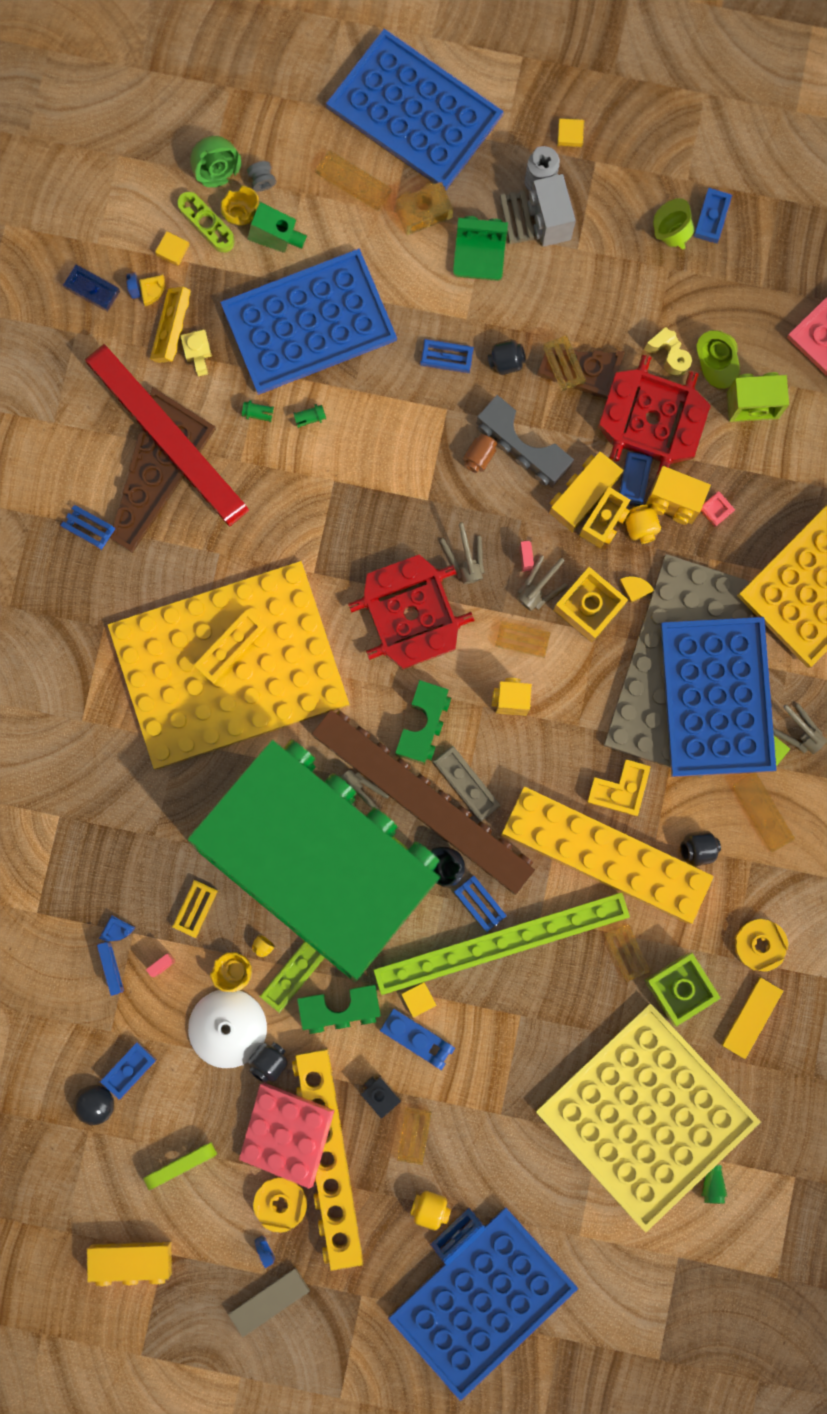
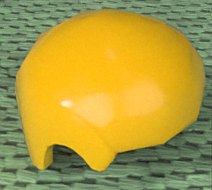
(240, 206)
(231, 972)

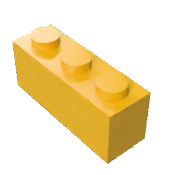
(584, 490)
(129, 1263)

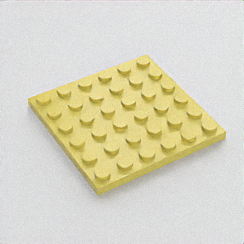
(648, 1117)

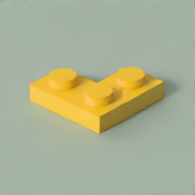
(626, 795)

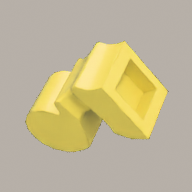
(677, 360)

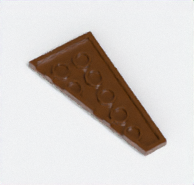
(154, 475)

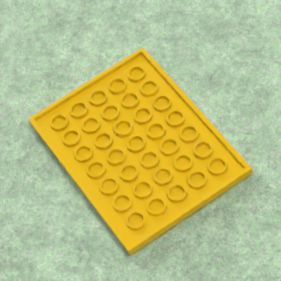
(271, 685)

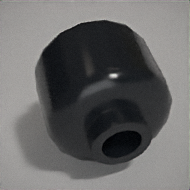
(507, 357)
(700, 848)
(267, 1062)

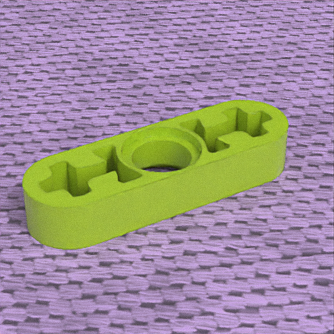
(207, 233)
(179, 1166)

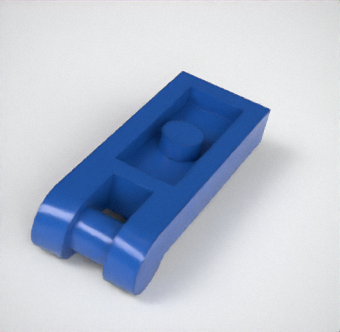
(416, 1038)

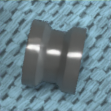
(261, 176)

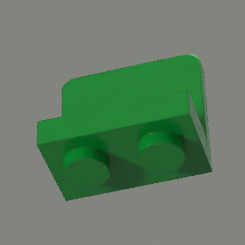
(480, 248)

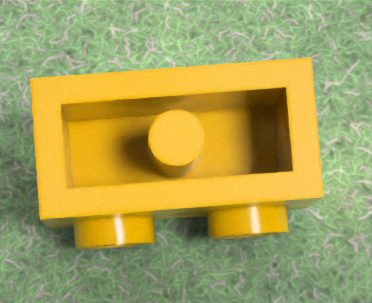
(609, 511)
(512, 697)

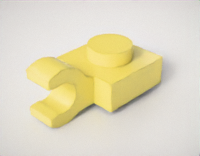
(197, 348)

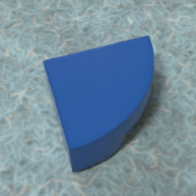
(132, 285)
(116, 930)
(264, 1251)

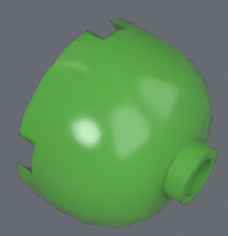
(214, 161)

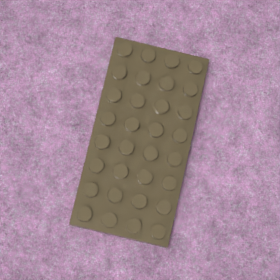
(680, 594)

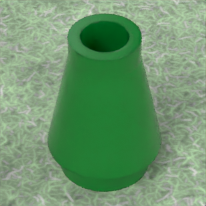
(714, 1187)

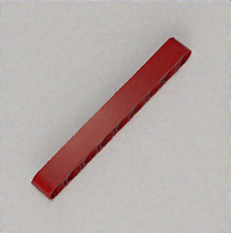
(167, 435)

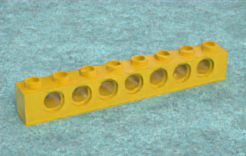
(349, 1253)

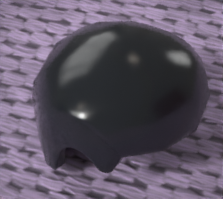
(450, 866)
(93, 1105)

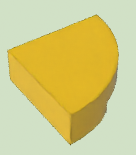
(152, 289)
(635, 588)

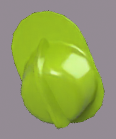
(674, 223)
(718, 358)

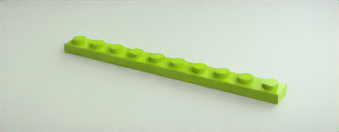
(501, 943)

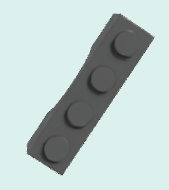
(547, 462)

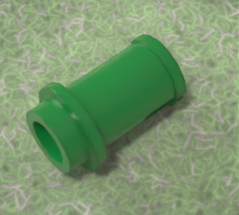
(255, 411)
(310, 416)

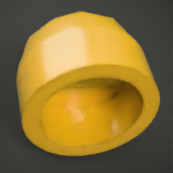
(262, 946)

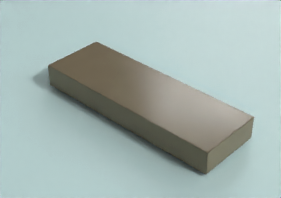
(466, 783)
(269, 1302)

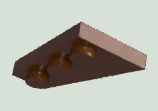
(596, 366)

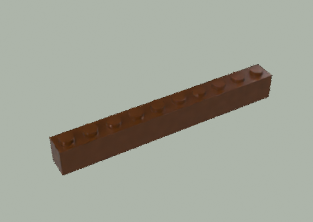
(423, 802)

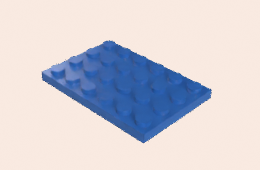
(414, 109)
(308, 321)
(718, 697)
(483, 1304)

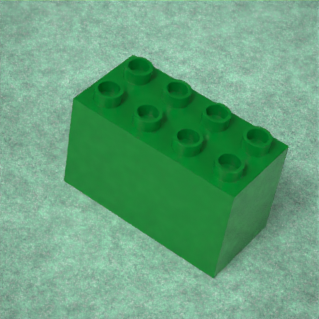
(316, 857)

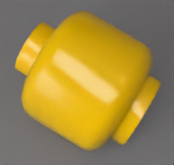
(642, 524)
(430, 1210)

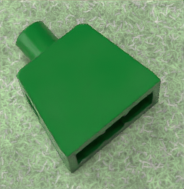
(274, 229)

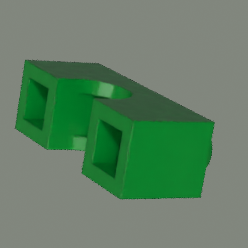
(431, 701)
(317, 1015)

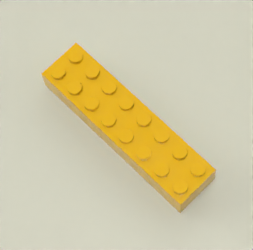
(607, 855)

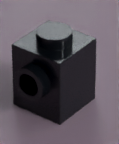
(380, 1095)

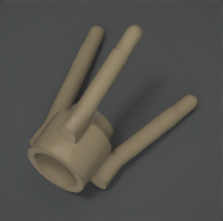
(470, 570)
(531, 596)
(812, 737)
(355, 781)

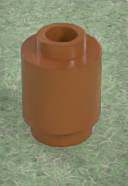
(480, 453)

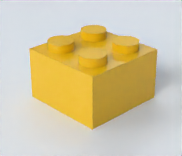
(677, 495)
(590, 604)

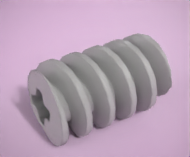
(541, 164)

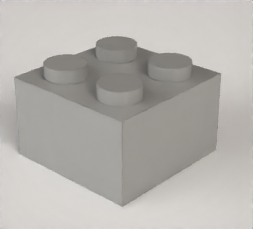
(551, 210)

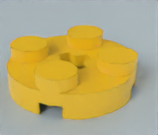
(775, 950)
(267, 1212)

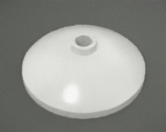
(246, 1024)

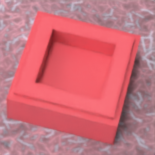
(717, 509)
(526, 556)
(161, 965)

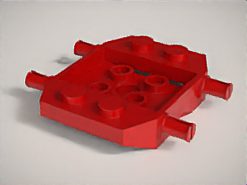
(658, 397)
(427, 600)

